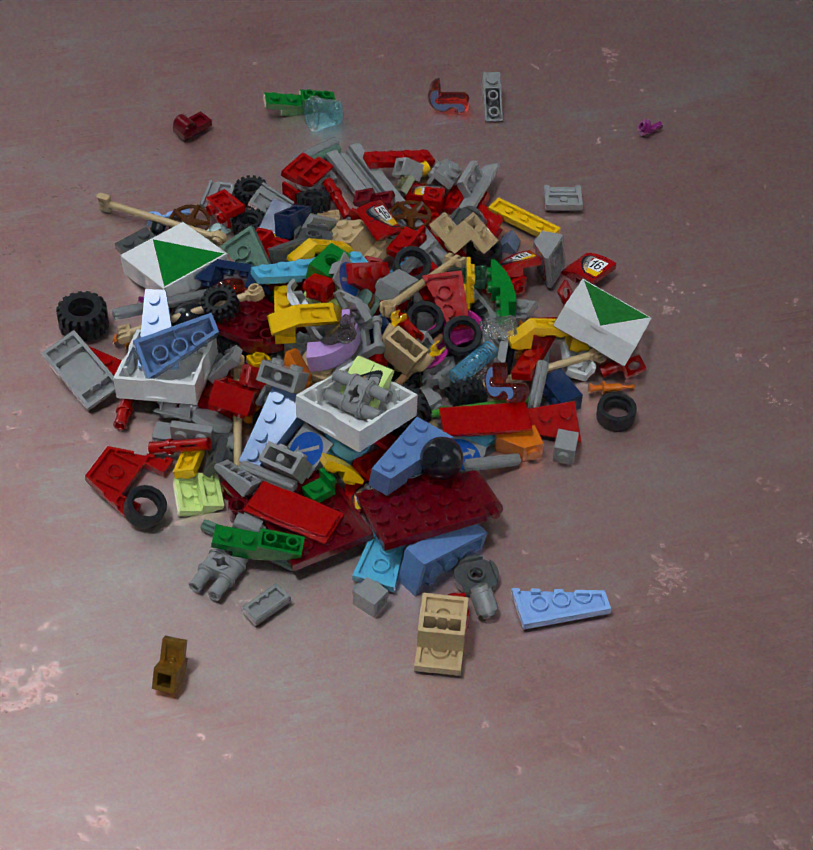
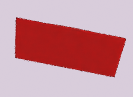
(485, 419)
(294, 512)

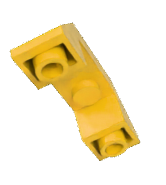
(315, 246)
(303, 315)
(542, 327)

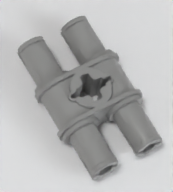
(354, 386)
(220, 568)

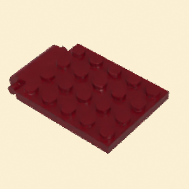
(428, 508)
(349, 532)

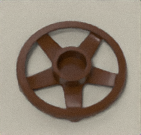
(411, 215)
(191, 218)

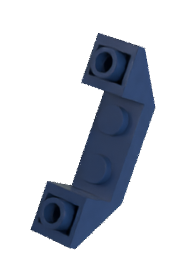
(215, 272)

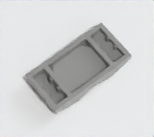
(80, 370)

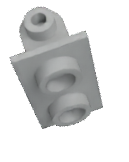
(170, 410)

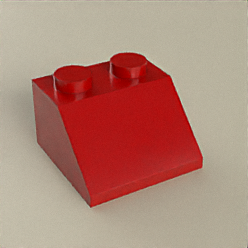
(231, 396)

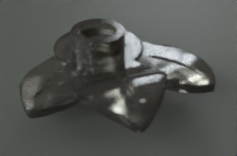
(340, 333)

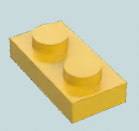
(188, 464)

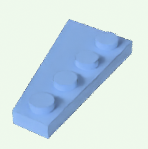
(155, 315)
(546, 608)

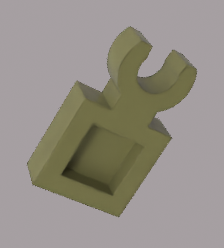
(405, 184)

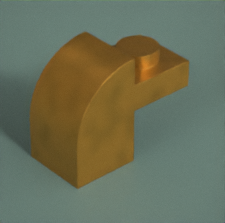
(172, 665)

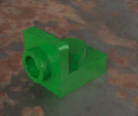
(320, 488)

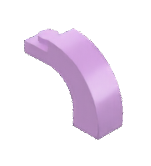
(324, 357)

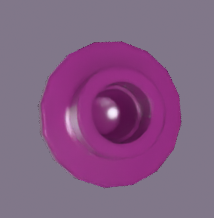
(645, 127)

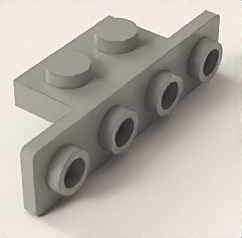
(475, 182)
(182, 430)

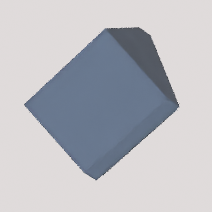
(510, 242)

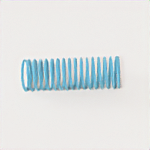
(476, 362)

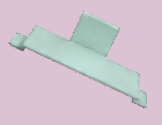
(217, 226)

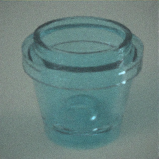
(322, 113)

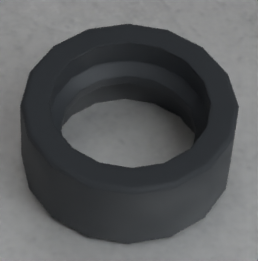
(415, 252)
(480, 260)
(429, 307)
(464, 320)
(616, 399)
(152, 494)

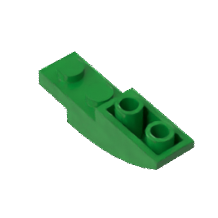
(293, 104)
(501, 289)
(258, 546)

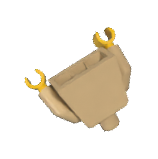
(405, 351)

